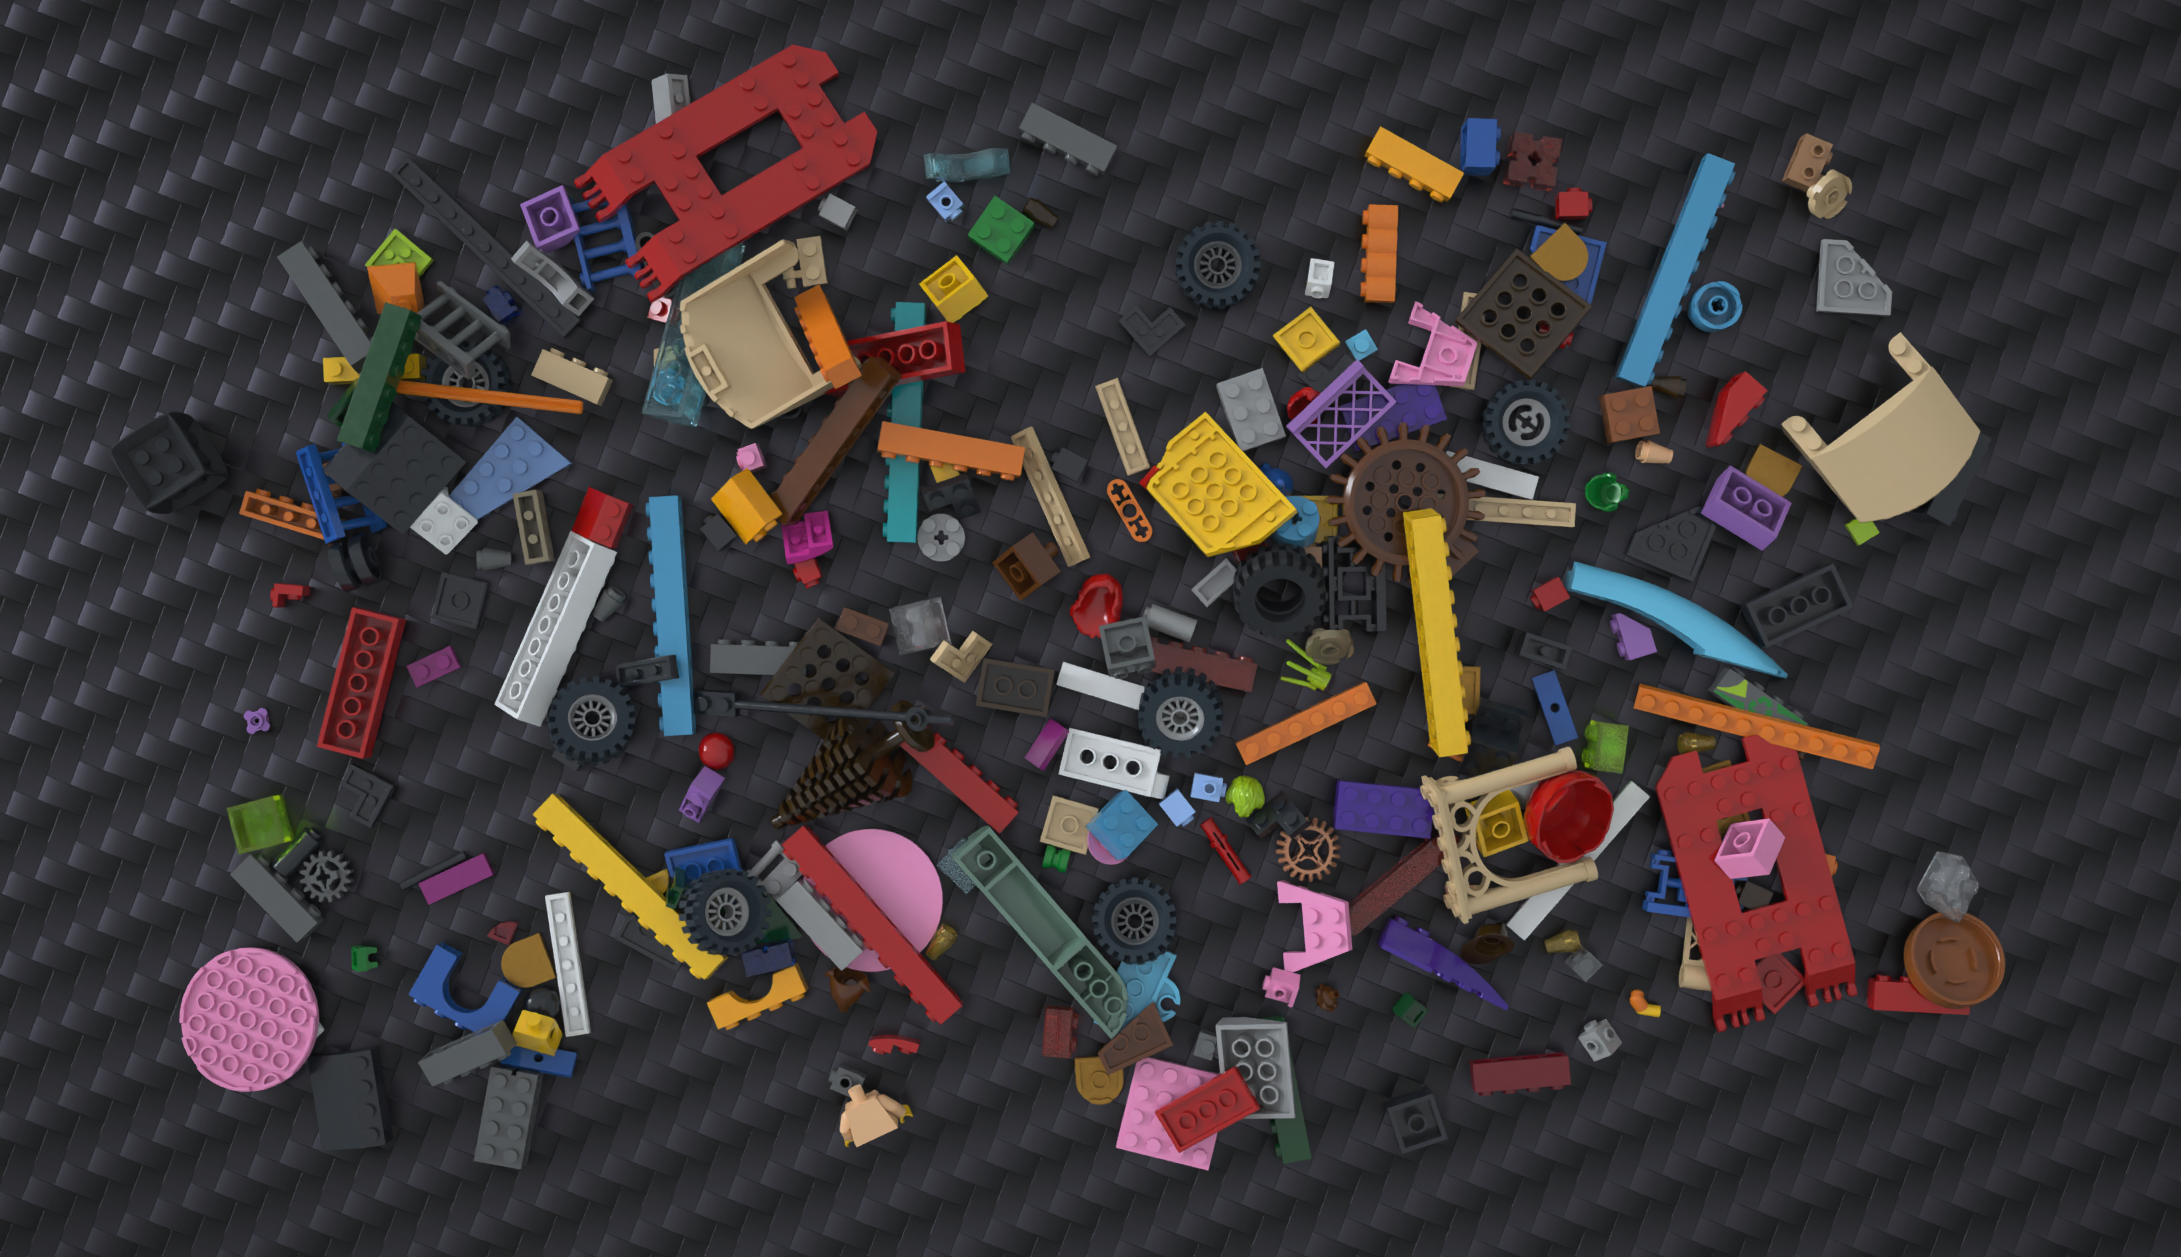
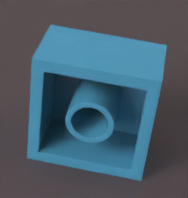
(1121, 825)

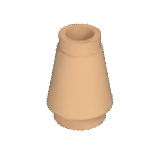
(1652, 453)

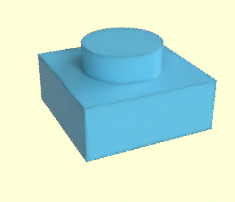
(1361, 345)

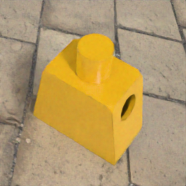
(534, 1033)

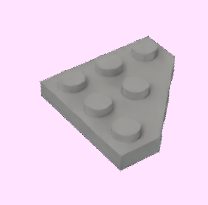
(1849, 283)

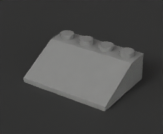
(1263, 1059)

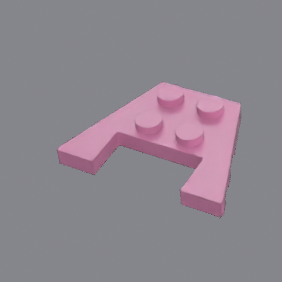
(1445, 357)
(1325, 926)

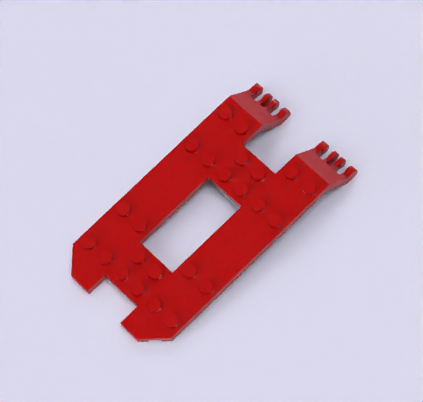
(714, 222)
(1734, 938)

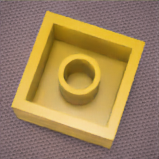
(1499, 824)

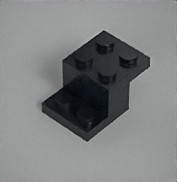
(1493, 738)

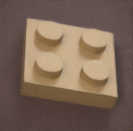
(1067, 823)

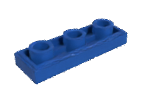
(1560, 721)
(561, 1064)

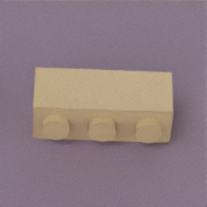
(572, 376)

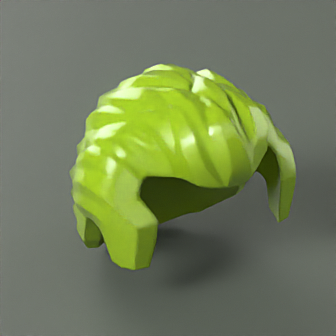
(1246, 795)

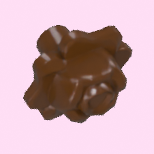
(1327, 997)

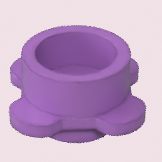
(263, 718)

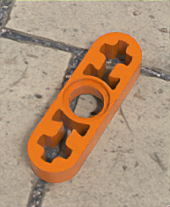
(1114, 498)

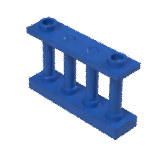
(626, 244)
(323, 501)

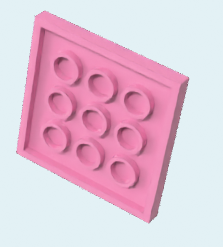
(1153, 1086)

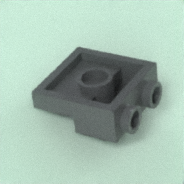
(1127, 647)

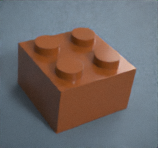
(1629, 414)

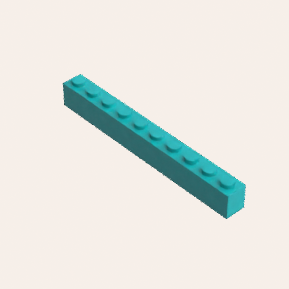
(905, 410)

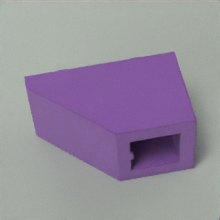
(1633, 637)
(701, 794)

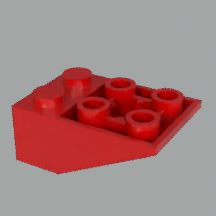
(1732, 406)

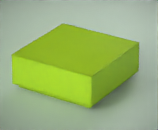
(1861, 531)

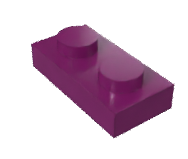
(434, 666)

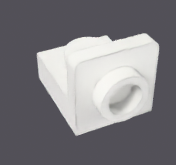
(1319, 278)

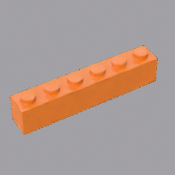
(826, 337)
(950, 449)
(1305, 723)

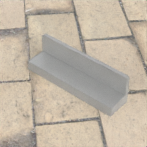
(669, 95)

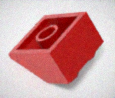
(602, 518)

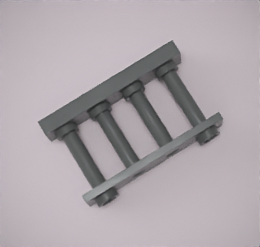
(448, 348)

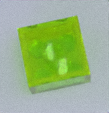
(1605, 746)
(260, 824)

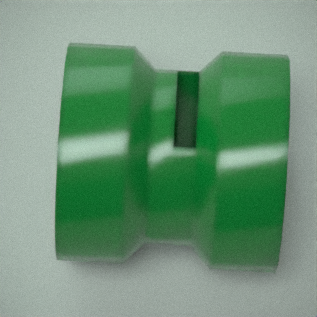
(1056, 858)

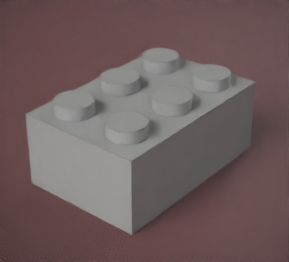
(1250, 410)

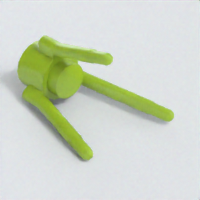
(1318, 677)

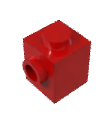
(1572, 204)

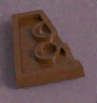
(1136, 1041)

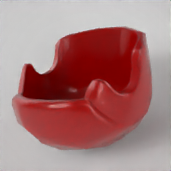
(716, 751)

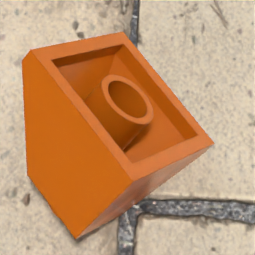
(397, 286)

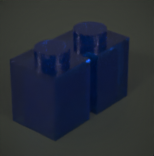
(778, 956)

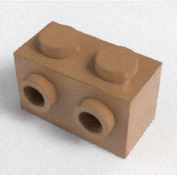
(1807, 162)

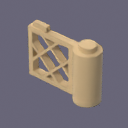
(1692, 972)

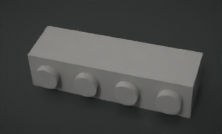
(821, 924)

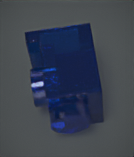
(501, 304)

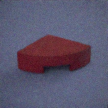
(504, 932)

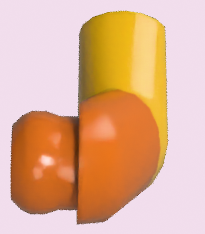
(1641, 1006)

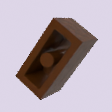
(863, 626)

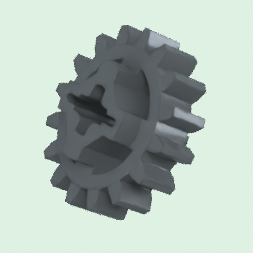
(328, 886)

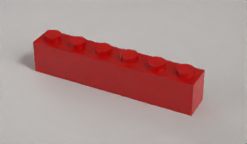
(966, 783)

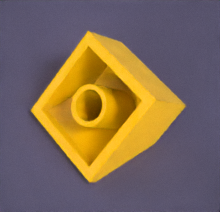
(953, 290)

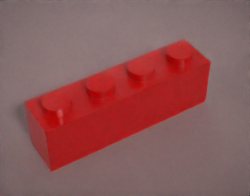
(1901, 995)

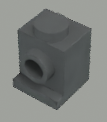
(1583, 963)
(1206, 1045)
(854, 1076)

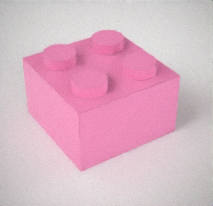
(1749, 848)

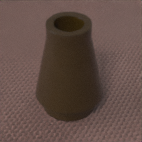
(1039, 213)
(1670, 385)

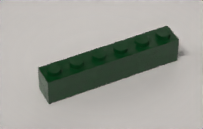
(379, 377)
(1291, 1132)

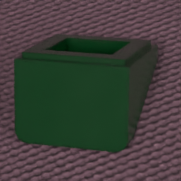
(1410, 1010)

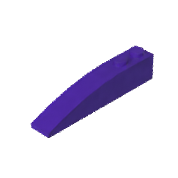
(1431, 956)

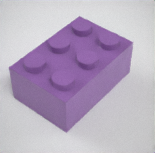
(1746, 508)

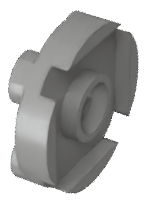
(950, 527)

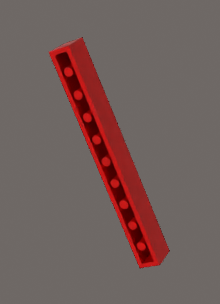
(872, 923)

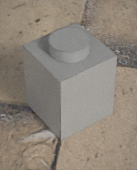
(837, 212)

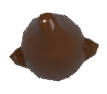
(846, 991)

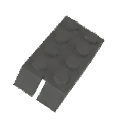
(508, 1116)

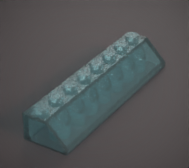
(673, 388)

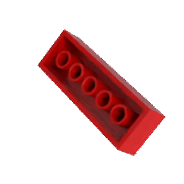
(914, 352)
(361, 682)

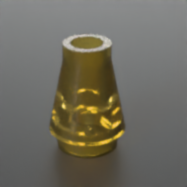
(1693, 741)
(942, 940)
(1564, 942)

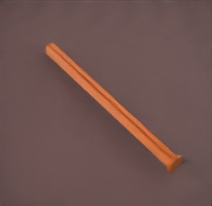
(490, 397)

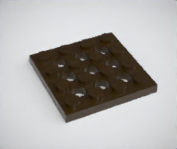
(1525, 329)
(825, 667)

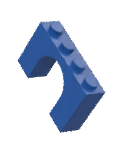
(433, 990)

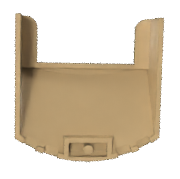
(744, 344)
(1898, 451)

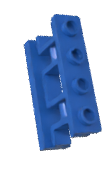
(1664, 881)

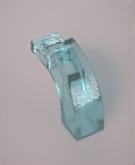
(968, 166)

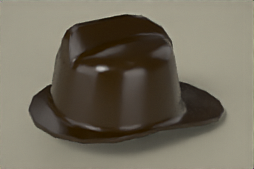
(1489, 943)

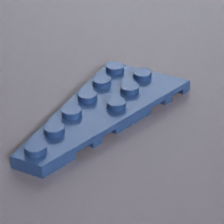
(510, 466)

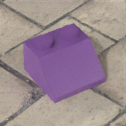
(551, 219)

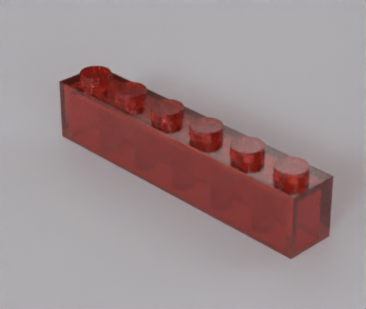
(1219, 667)
(1395, 883)

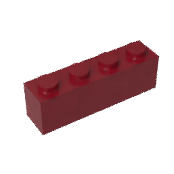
(1520, 1072)

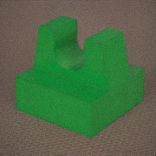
(360, 958)

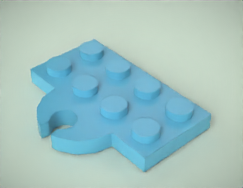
(1148, 984)

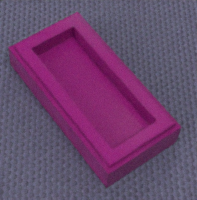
(1047, 744)

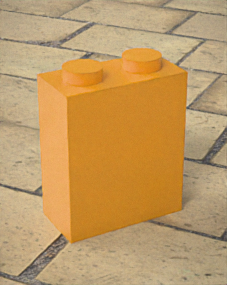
(747, 507)

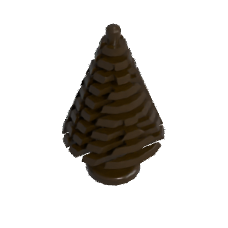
(853, 769)

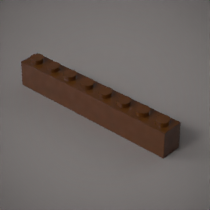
(834, 439)

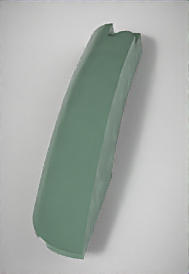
(1045, 928)

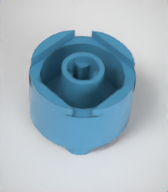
(1728, 305)
(1306, 526)

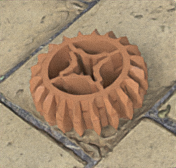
(1299, 856)

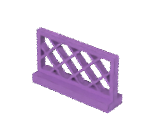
(1323, 402)

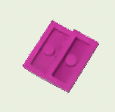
(807, 537)

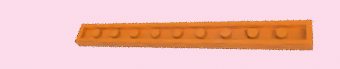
(1749, 723)

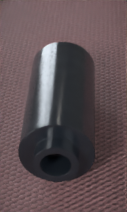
(298, 851)

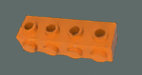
(281, 512)

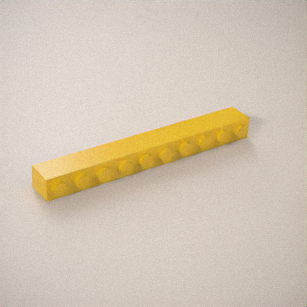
(624, 881)

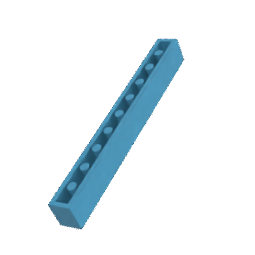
(1675, 270)
(671, 612)

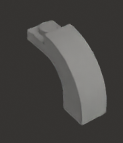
(554, 277)

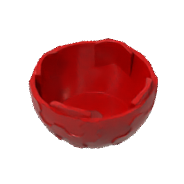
(1568, 815)

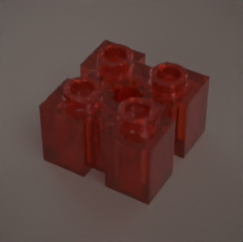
(1520, 168)

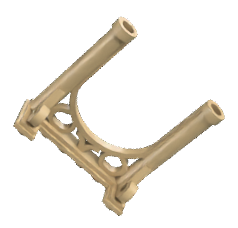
(1449, 790)

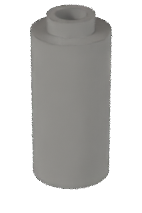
(1170, 622)

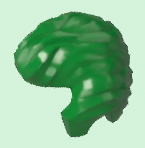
(1605, 492)

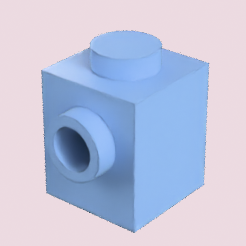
(1208, 787)

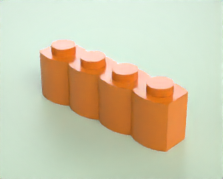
(1380, 253)

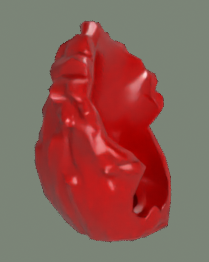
(1097, 604)

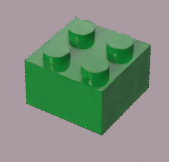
(1001, 230)

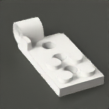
(1145, 782)

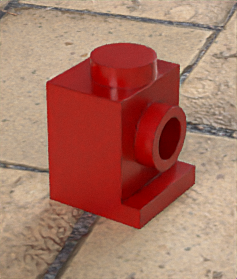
(808, 572)

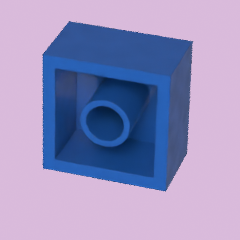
(1478, 146)

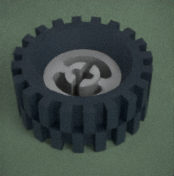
(1540, 402)

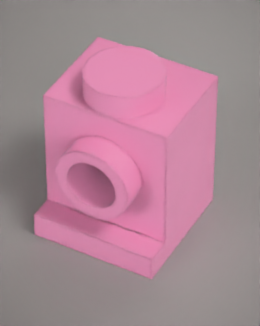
(751, 458)
(1282, 986)

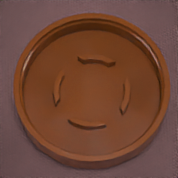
(1954, 961)

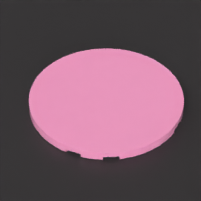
(897, 879)
(249, 1019)

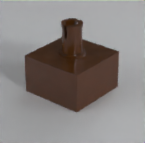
(1028, 565)

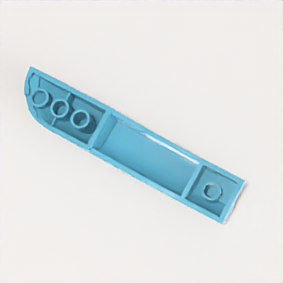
(1688, 621)

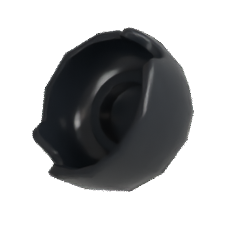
(543, 1001)

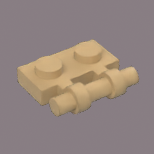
(811, 263)

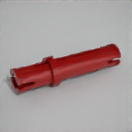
(1209, 827)

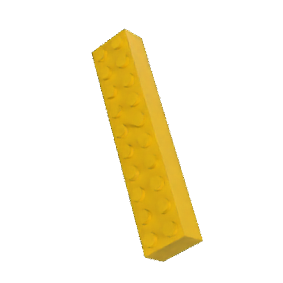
(1436, 632)

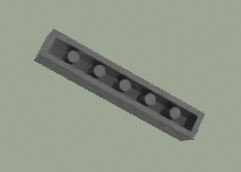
(327, 303)

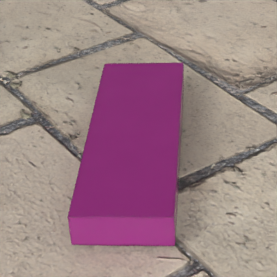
(456, 878)

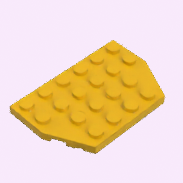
(1217, 490)

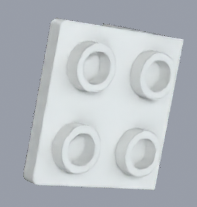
(444, 522)

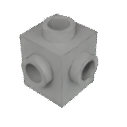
(1599, 1039)

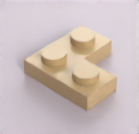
(962, 661)

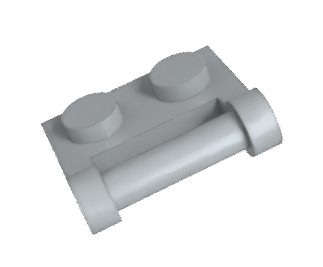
(781, 877)

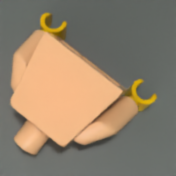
(870, 1116)

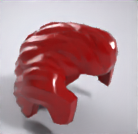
(1300, 401)

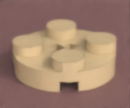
(1833, 185)

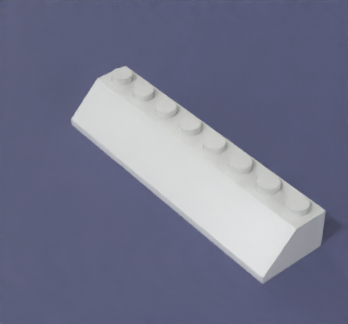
(555, 629)

